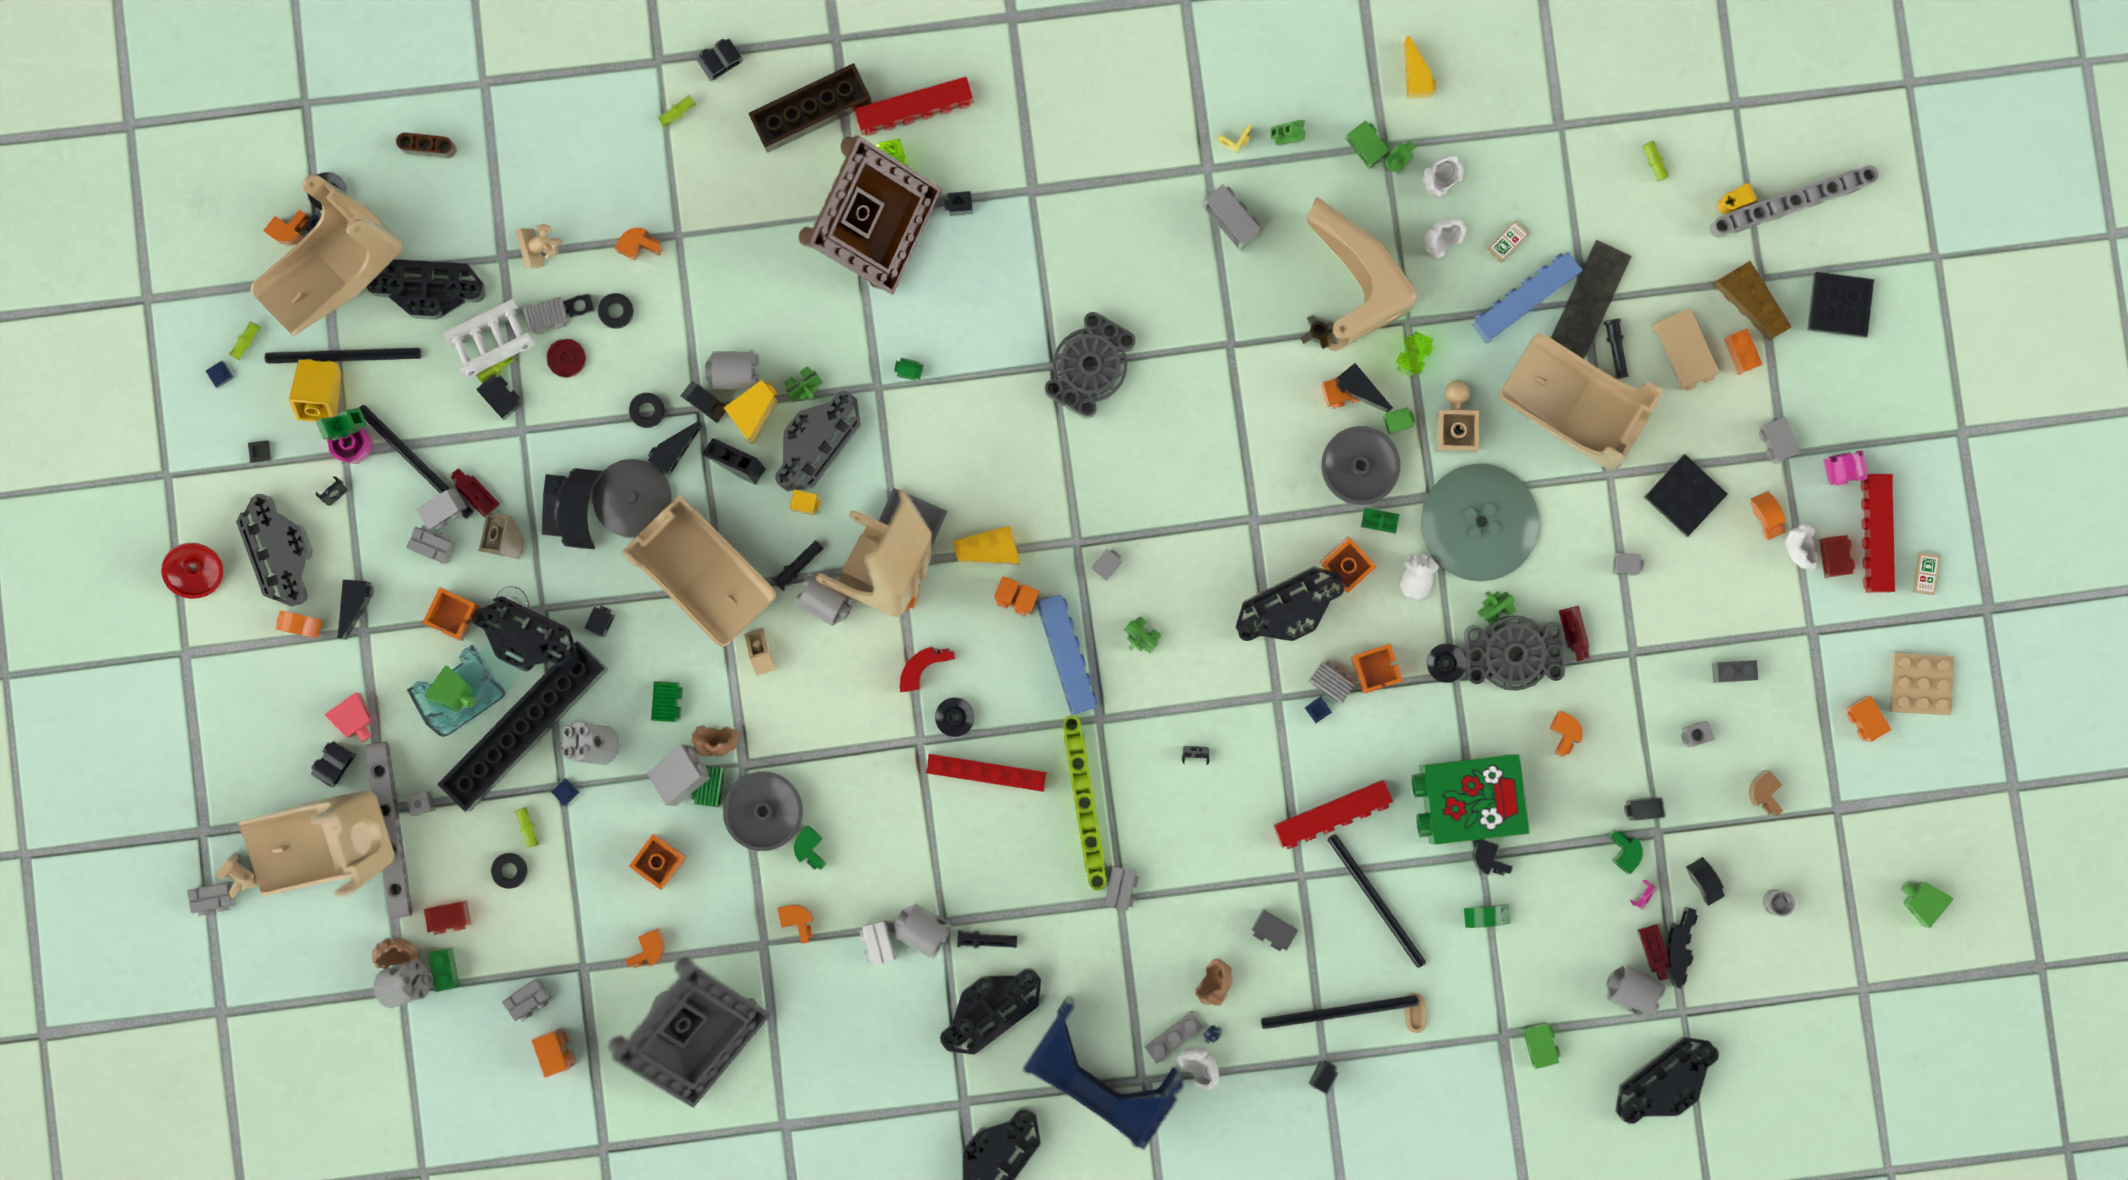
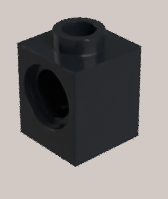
(963, 196)
(600, 621)

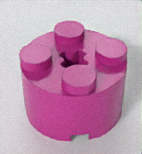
(355, 453)
(1845, 467)

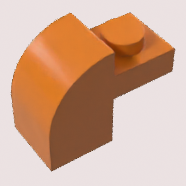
(288, 233)
(633, 240)
(1769, 513)
(298, 624)
(1569, 729)
(798, 916)
(653, 948)

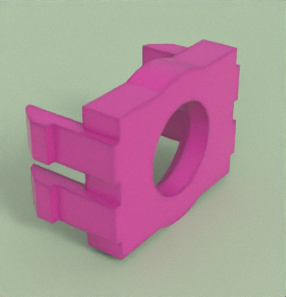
(1645, 897)

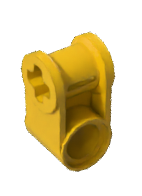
(1739, 198)

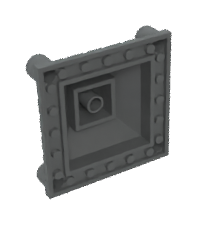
(690, 1034)

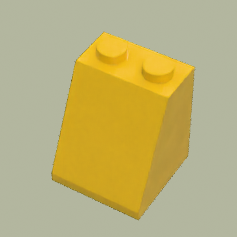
(315, 390)
(752, 409)

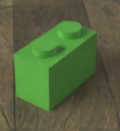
(1367, 144)
(1541, 1045)

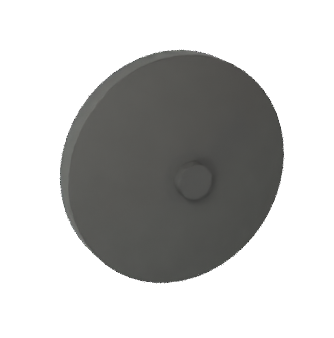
(1360, 465)
(630, 496)
(762, 811)

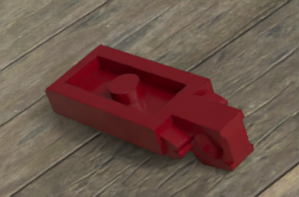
(474, 493)
(1575, 632)
(1654, 950)

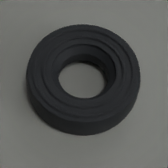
(624, 319)
(657, 416)
(518, 879)

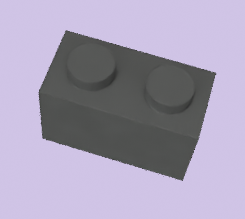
(1735, 671)
(1274, 930)

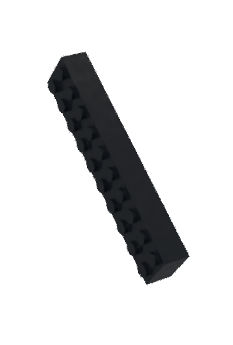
(521, 729)

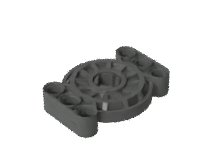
(1088, 346)
(1528, 665)

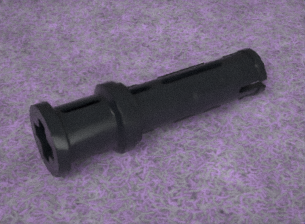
(1615, 339)
(790, 572)
(976, 939)

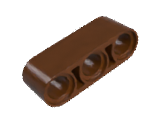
(433, 150)

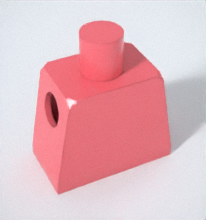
(352, 717)

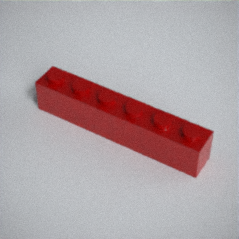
(913, 106)
(1878, 533)
(986, 772)
(1332, 814)

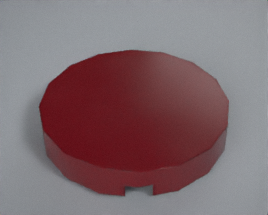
(566, 358)

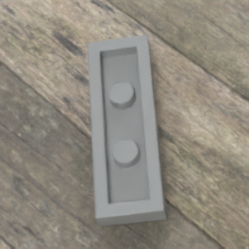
(1174, 1037)

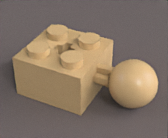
(1467, 421)

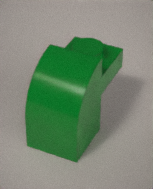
(341, 425)
(804, 846)
(1630, 853)
(1486, 916)

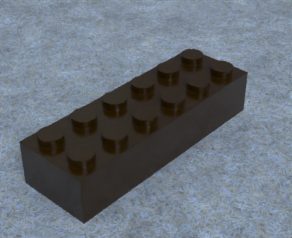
(810, 107)

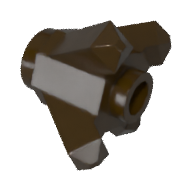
(1318, 332)

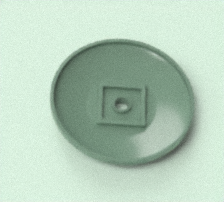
(1452, 529)

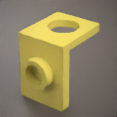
(1242, 141)

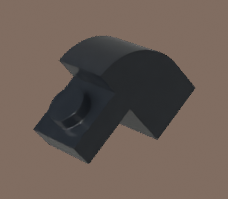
(704, 401)
(1483, 858)
(1706, 880)

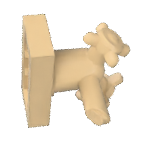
(532, 246)
(239, 873)

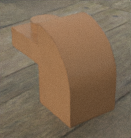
(1761, 790)

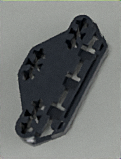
(424, 290)
(1292, 609)
(526, 642)
(987, 1008)
(1667, 1084)
(1000, 1149)

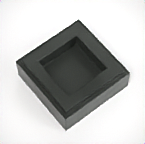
(259, 451)

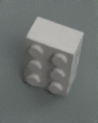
(1232, 217)

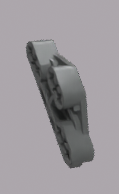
(814, 438)
(280, 551)

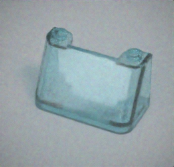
(475, 673)

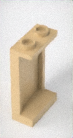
(1686, 349)

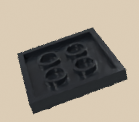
(1840, 304)
(1685, 495)

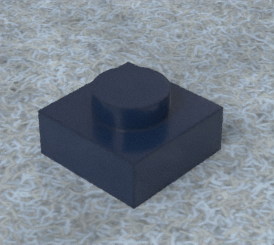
(219, 374)
(1318, 710)
(565, 792)

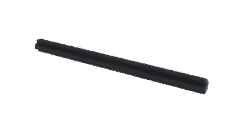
(344, 355)
(407, 454)
(1376, 900)
(1339, 1012)

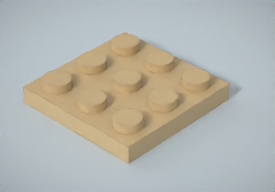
(1921, 684)

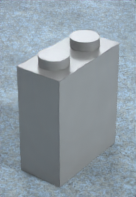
(678, 775)

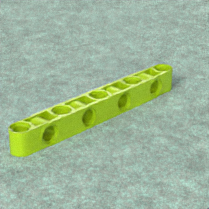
(1086, 817)

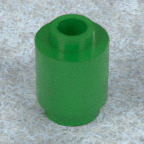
(908, 369)

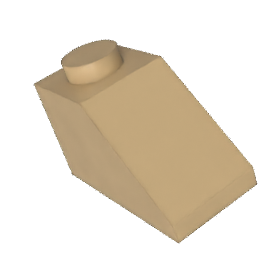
(759, 652)

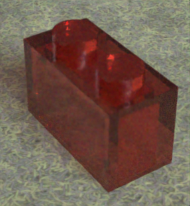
(1836, 556)
(447, 916)

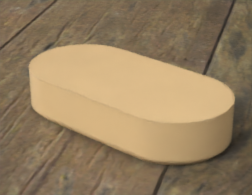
(1416, 1016)

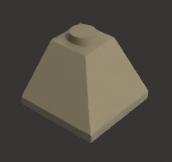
(501, 536)

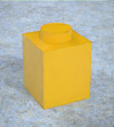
(805, 502)

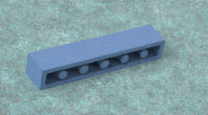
(1527, 297)
(1066, 654)

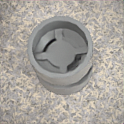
(1778, 902)

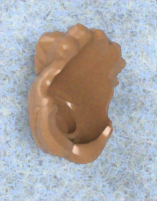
(713, 741)
(394, 952)
(1215, 983)

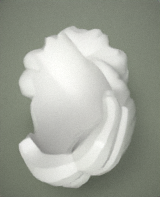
(1442, 175)
(1444, 234)
(1800, 546)
(1418, 576)
(1201, 1066)

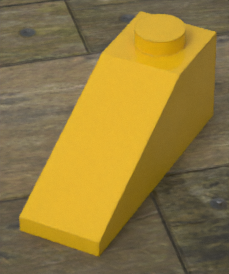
(1418, 75)

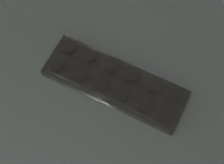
(1590, 298)

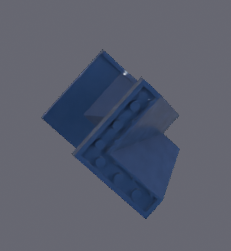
(1132, 1114)

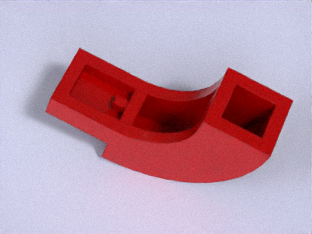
(918, 663)

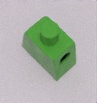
(450, 691)
(1925, 902)

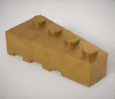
(1753, 299)

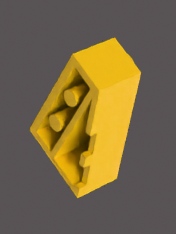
(988, 547)

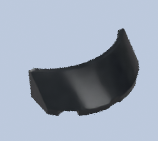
(572, 507)

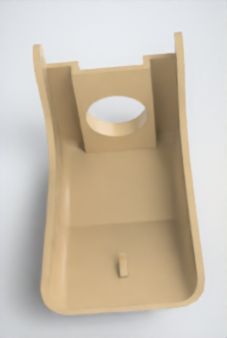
(329, 263)
(1384, 285)
(1579, 401)
(895, 559)
(700, 571)
(319, 844)

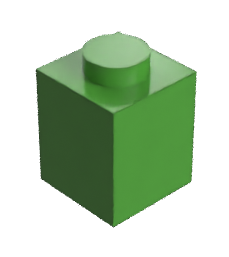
(1399, 420)

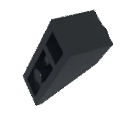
(1359, 386)
(670, 451)
(735, 461)
(550, 490)
(354, 600)
(1644, 808)

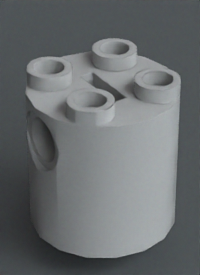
(731, 370)
(823, 602)
(590, 743)
(922, 930)
(402, 984)
(1634, 991)

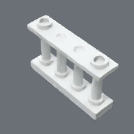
(482, 323)

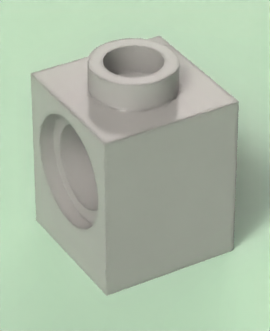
(1107, 563)
(1627, 564)
(1704, 730)
(420, 803)

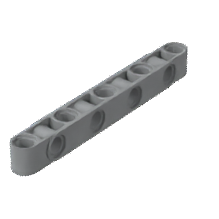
(1806, 197)
(384, 788)

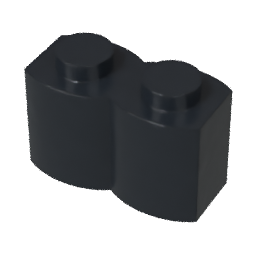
(719, 59)
(499, 397)
(332, 764)
(1324, 1076)

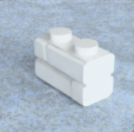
(878, 943)

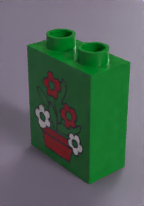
(1471, 799)

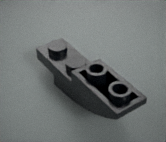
(1678, 955)

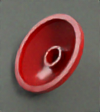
(190, 581)

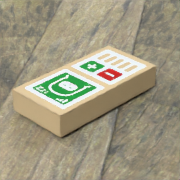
(1508, 241)
(1926, 574)

